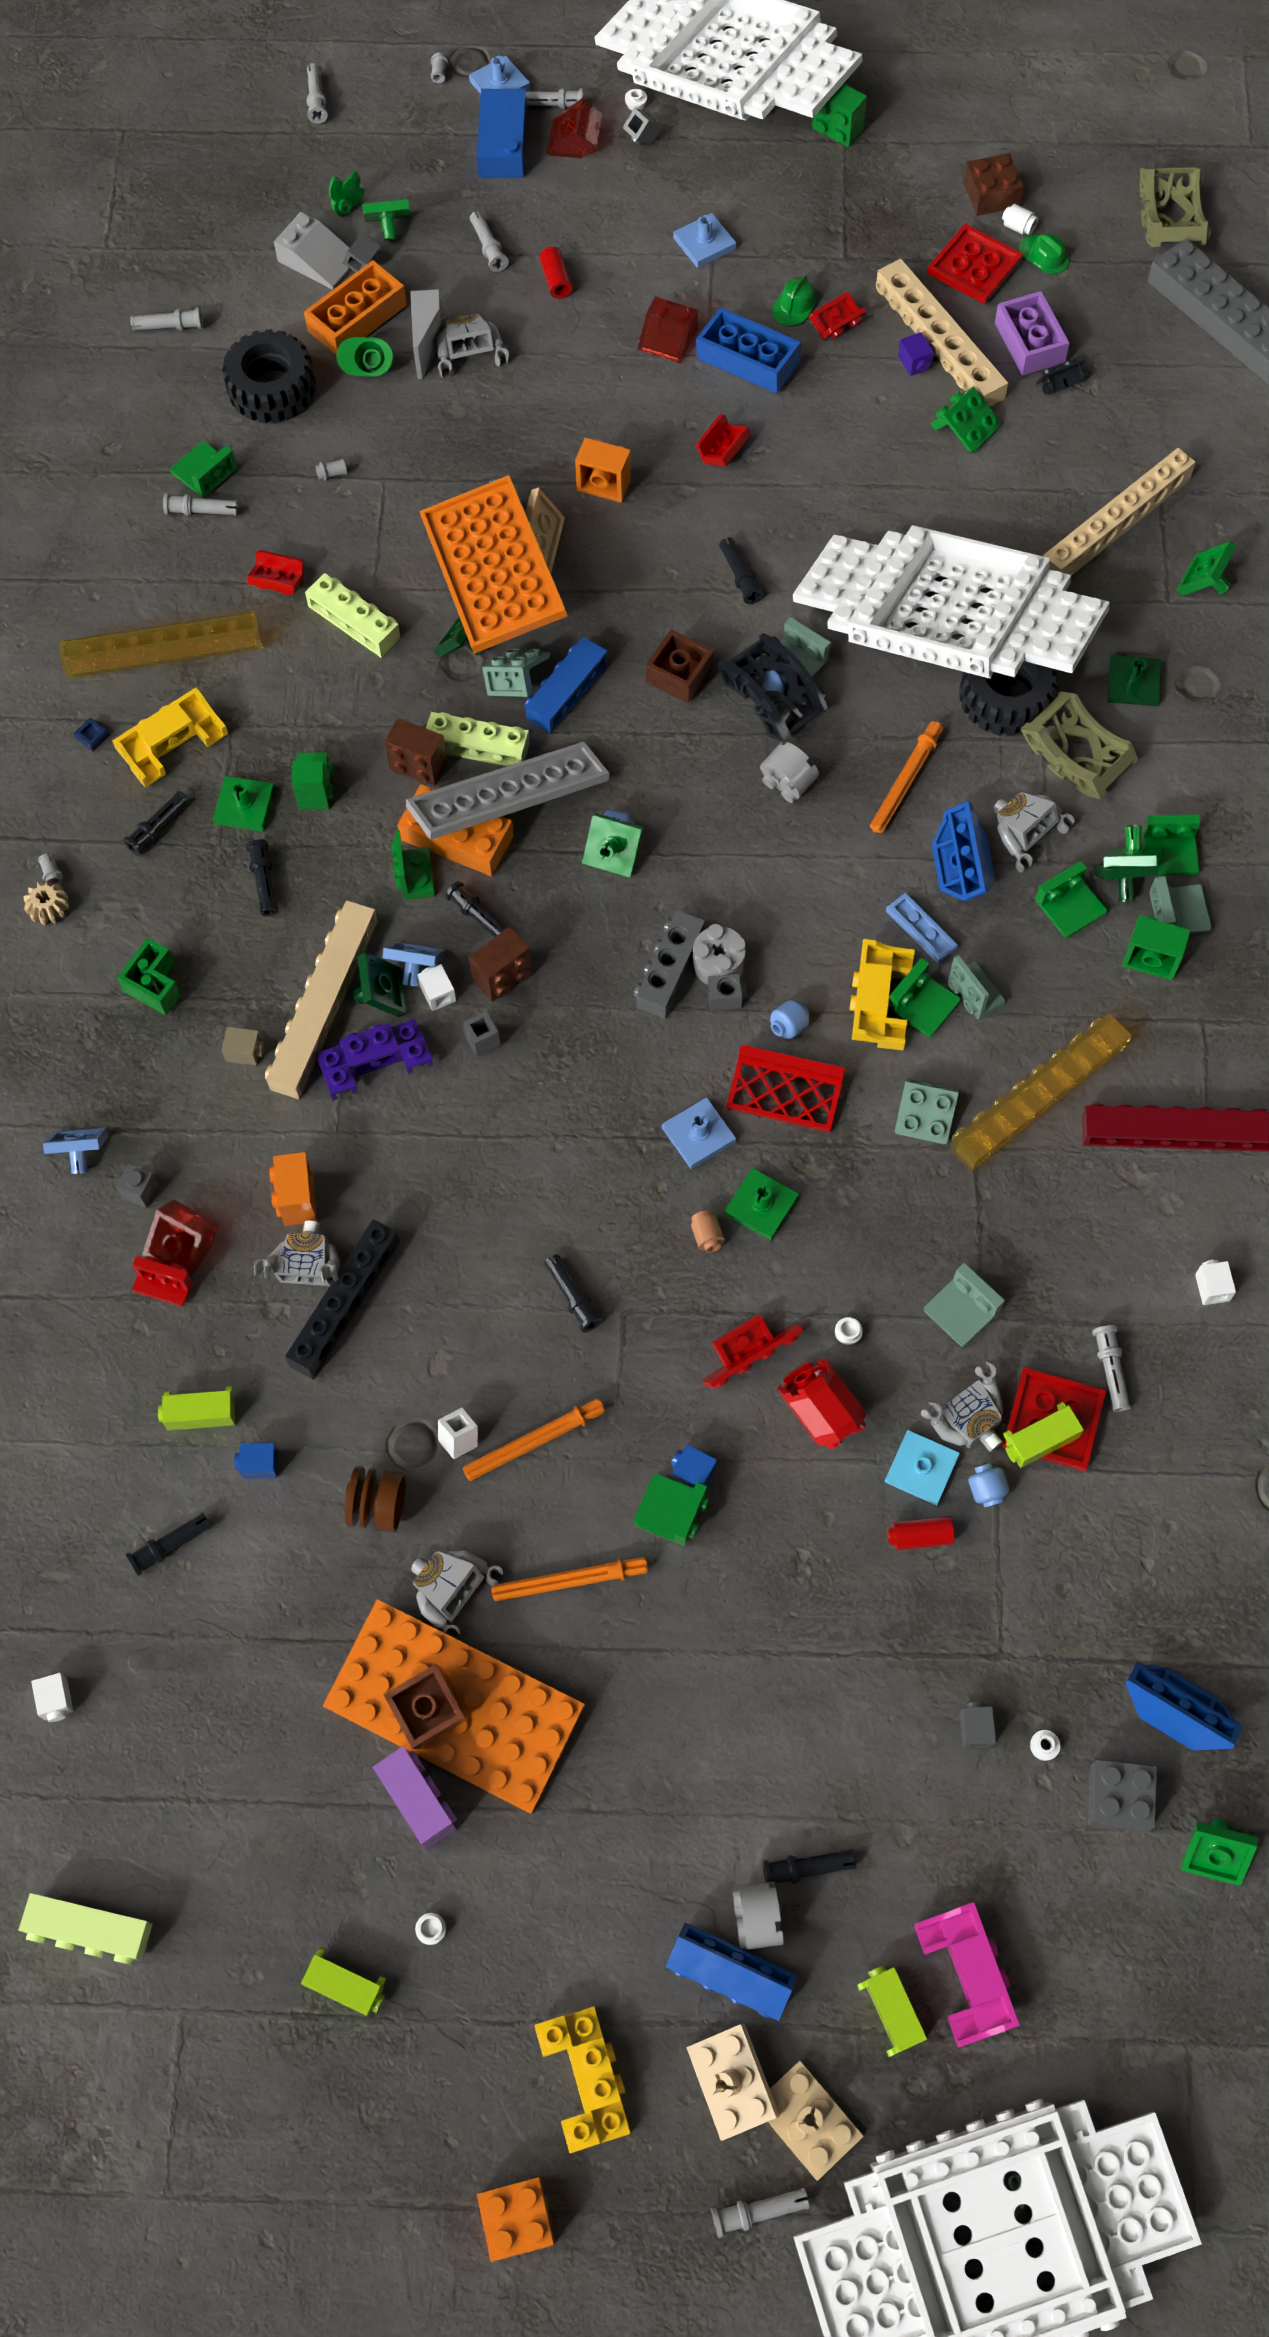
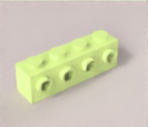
(353, 615)
(480, 739)
(85, 1927)

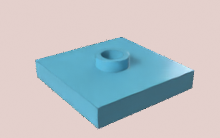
(921, 1467)

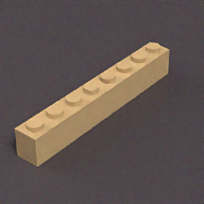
(321, 1000)

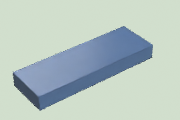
(922, 928)

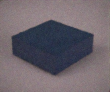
(91, 734)

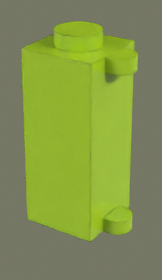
(197, 1410)
(1043, 1436)
(344, 1985)
(893, 2009)

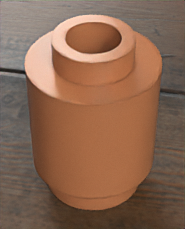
(707, 1231)

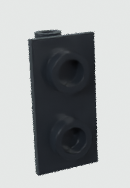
(1071, 372)

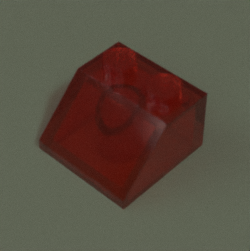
(575, 131)
(668, 329)
(180, 1236)

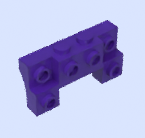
(371, 1051)

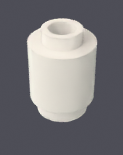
(1020, 219)

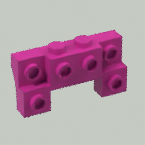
(977, 1971)

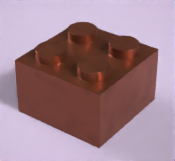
(992, 184)
(679, 666)
(416, 752)
(500, 964)
(426, 1706)

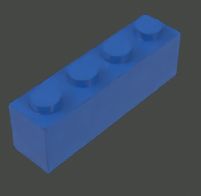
(566, 685)
(731, 1971)

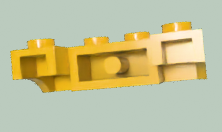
(167, 730)
(870, 1003)
(594, 2076)

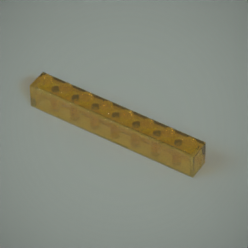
(160, 644)
(1040, 1092)

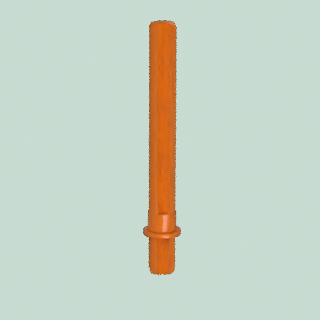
(925, 744)
(534, 1439)
(570, 1578)

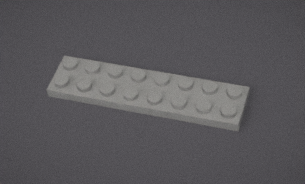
(506, 790)

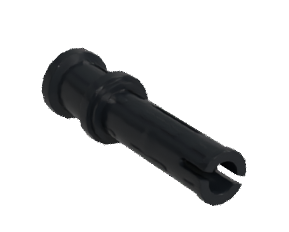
(744, 578)
(148, 830)
(261, 868)
(470, 904)
(579, 1303)
(156, 1550)
(794, 1869)

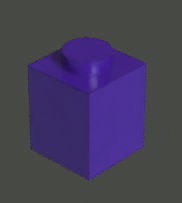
(915, 354)

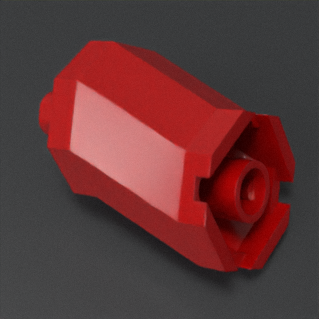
(822, 1403)

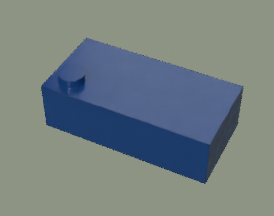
(501, 133)
(748, 350)

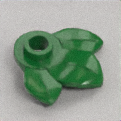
(345, 194)

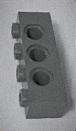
(660, 999)

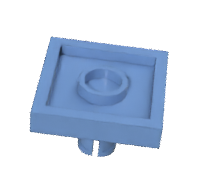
(499, 75)
(704, 240)
(414, 957)
(698, 1133)
(76, 1143)

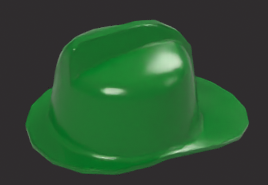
(1045, 252)
(795, 302)
(364, 356)

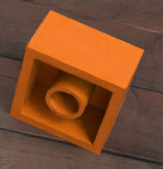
(603, 469)
(293, 1189)
(515, 2219)

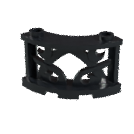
(738, 676)

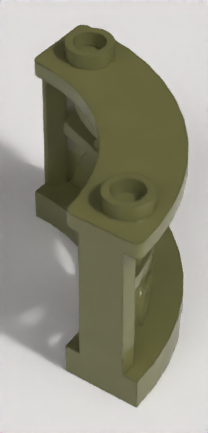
(1154, 186)
(1083, 725)

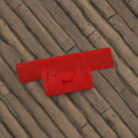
(745, 1345)

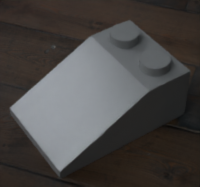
(312, 251)
(426, 326)

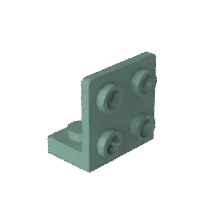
(806, 646)
(510, 673)
(1180, 905)
(974, 988)
(926, 1111)
(964, 1306)

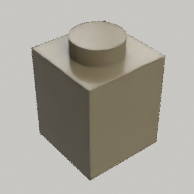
(242, 1046)

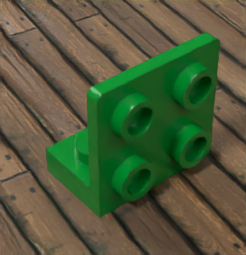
(204, 468)
(1179, 842)
(412, 870)
(1069, 901)
(922, 1000)

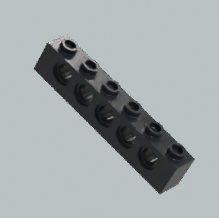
(342, 1299)

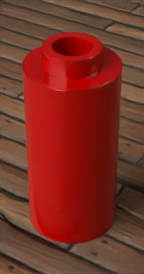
(555, 272)
(921, 1533)

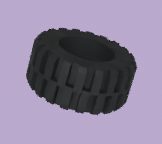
(264, 353)
(1003, 712)

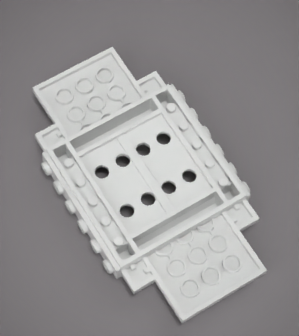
(790, 70)
(1022, 618)
(1096, 2204)

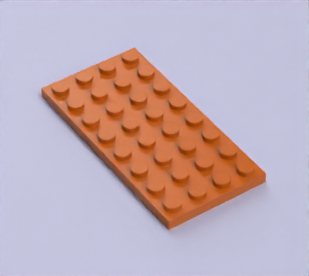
(492, 564)
(513, 1721)

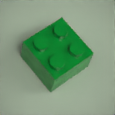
(842, 116)
(1156, 947)

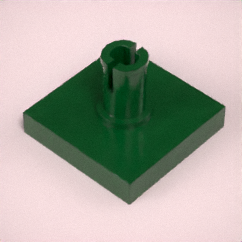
(453, 638)
(1134, 680)
(1125, 877)
(380, 985)

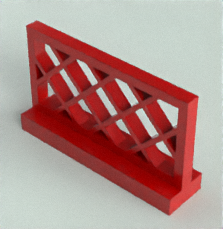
(791, 1066)

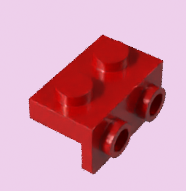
(836, 315)
(721, 442)
(276, 572)
(161, 1281)

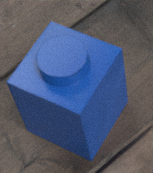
(257, 1460)
(693, 1466)

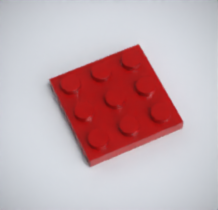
(974, 263)
(1038, 1398)

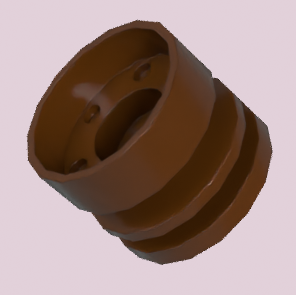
(375, 1499)

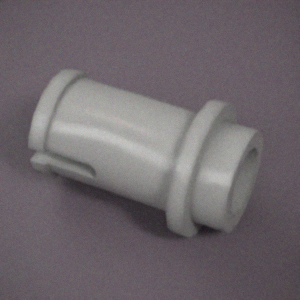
(439, 63)
(330, 469)
(50, 869)

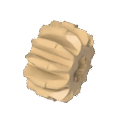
(46, 902)

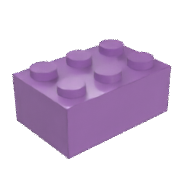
(1031, 333)
(416, 1797)

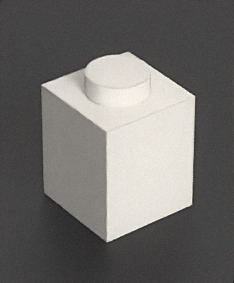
(436, 987)
(1215, 1282)
(457, 1433)
(52, 1697)

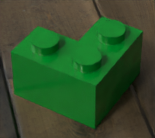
(312, 780)
(146, 977)

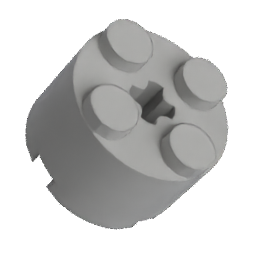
(788, 771)
(718, 952)
(758, 1915)

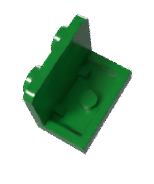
(968, 418)
(671, 1509)

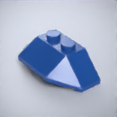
(962, 854)
(1181, 1709)

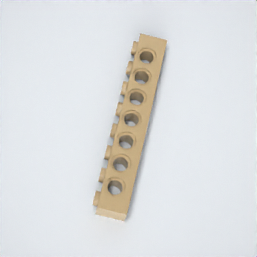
(943, 334)
(1121, 513)

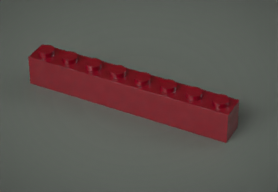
(1175, 1128)

